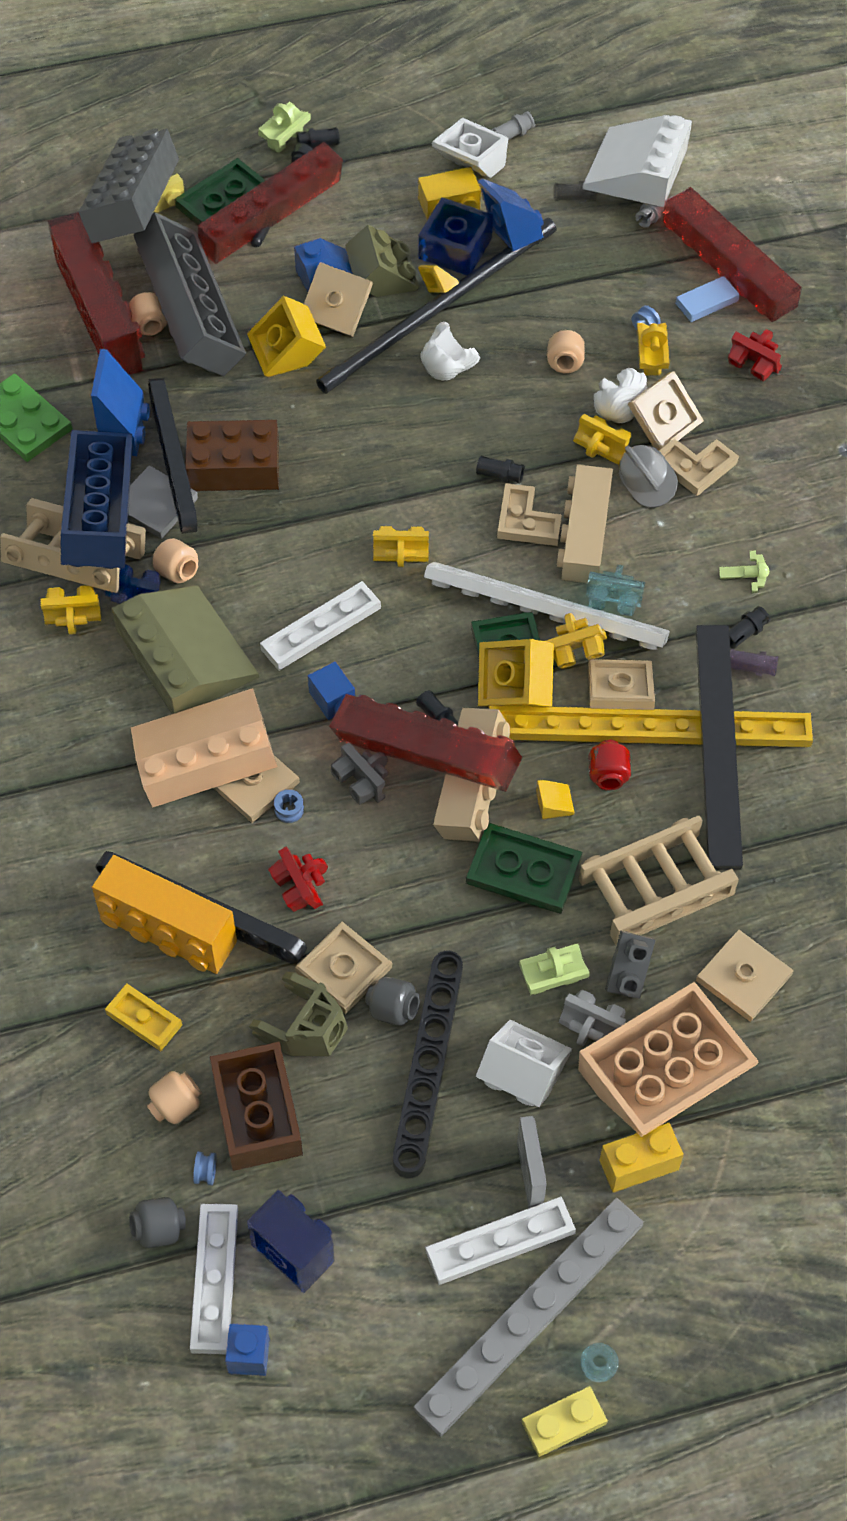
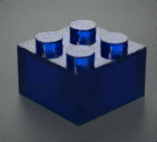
(455, 236)
(292, 1240)

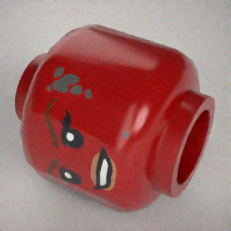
(609, 765)

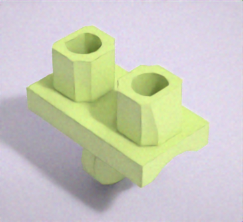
(283, 125)
(554, 968)

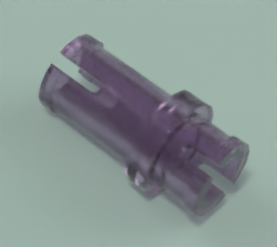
(754, 662)

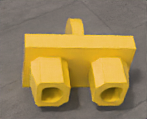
(652, 348)
(601, 439)
(401, 545)
(71, 609)
(589, 638)

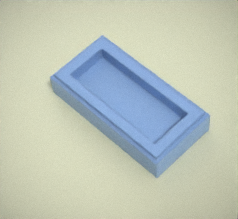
(707, 299)

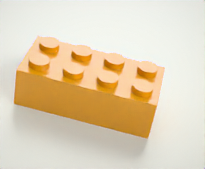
(164, 915)

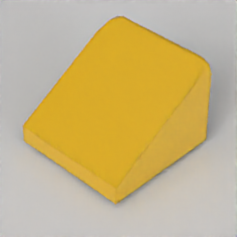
(437, 279)
(554, 799)

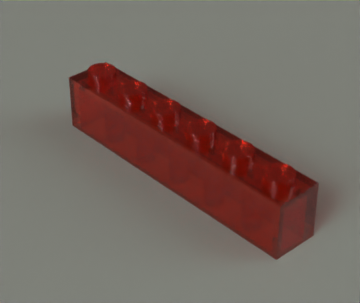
(270, 202)
(731, 254)
(427, 741)

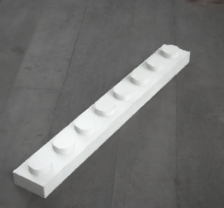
(532, 601)

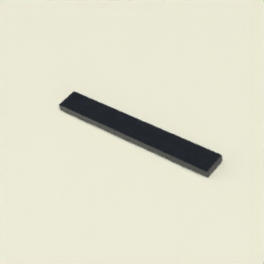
(718, 747)

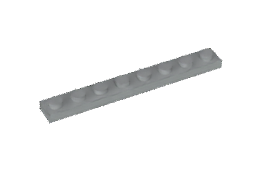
(527, 1317)

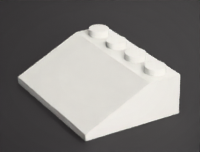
(640, 159)

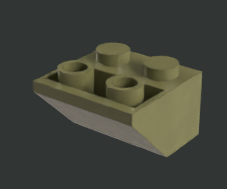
(382, 261)

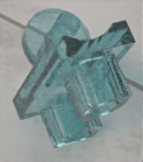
(615, 588)

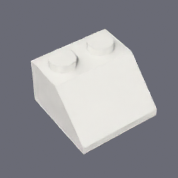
(473, 147)
(523, 1063)

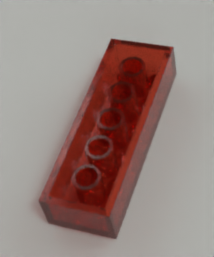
(95, 292)

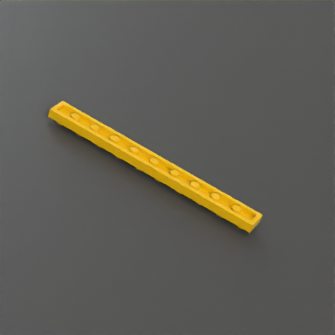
(651, 726)

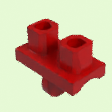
(758, 349)
(290, 868)

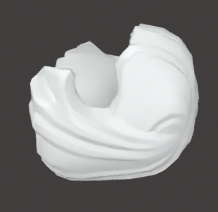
(444, 356)
(613, 400)

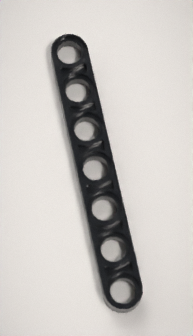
(172, 456)
(247, 928)
(429, 1078)

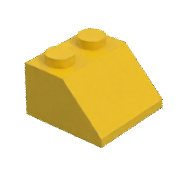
(286, 338)
(515, 673)

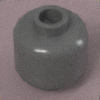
(393, 1001)
(156, 1222)

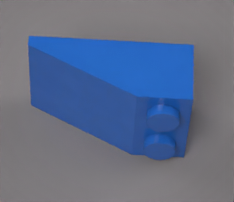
(118, 401)

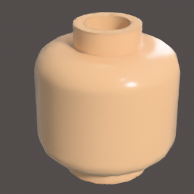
(148, 314)
(566, 351)
(175, 561)
(174, 1097)

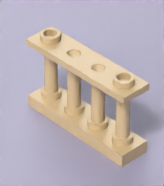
(46, 559)
(659, 910)

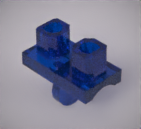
(131, 587)

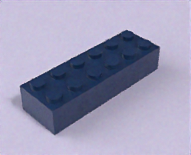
(96, 499)

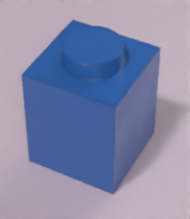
(329, 688)
(247, 1349)

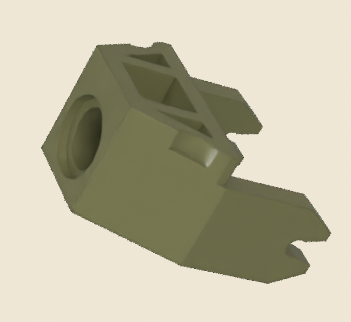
(316, 1027)

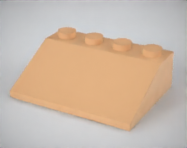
(202, 748)
(665, 1060)

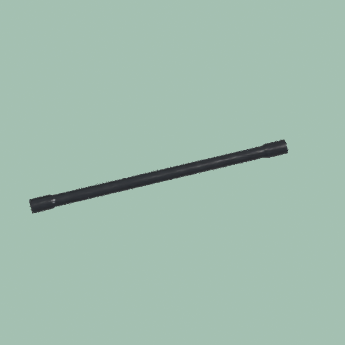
(340, 372)

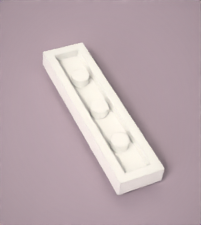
(320, 625)
(500, 1240)
(214, 1278)

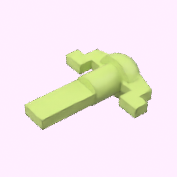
(757, 571)

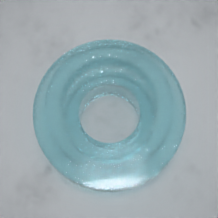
(595, 1373)

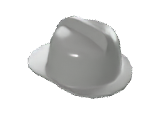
(647, 476)

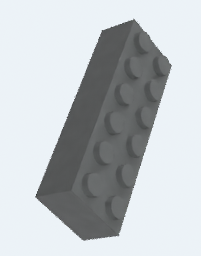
(129, 185)
(189, 295)

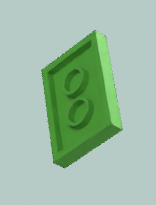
(28, 420)

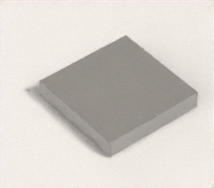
(152, 502)
(531, 1161)

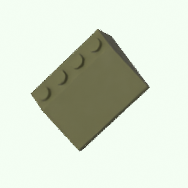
(182, 646)

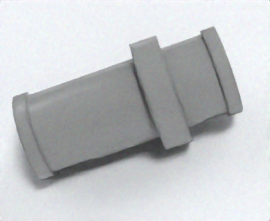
(516, 126)
(649, 213)

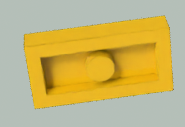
(143, 1017)

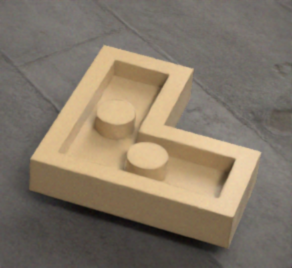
(699, 470)
(521, 523)

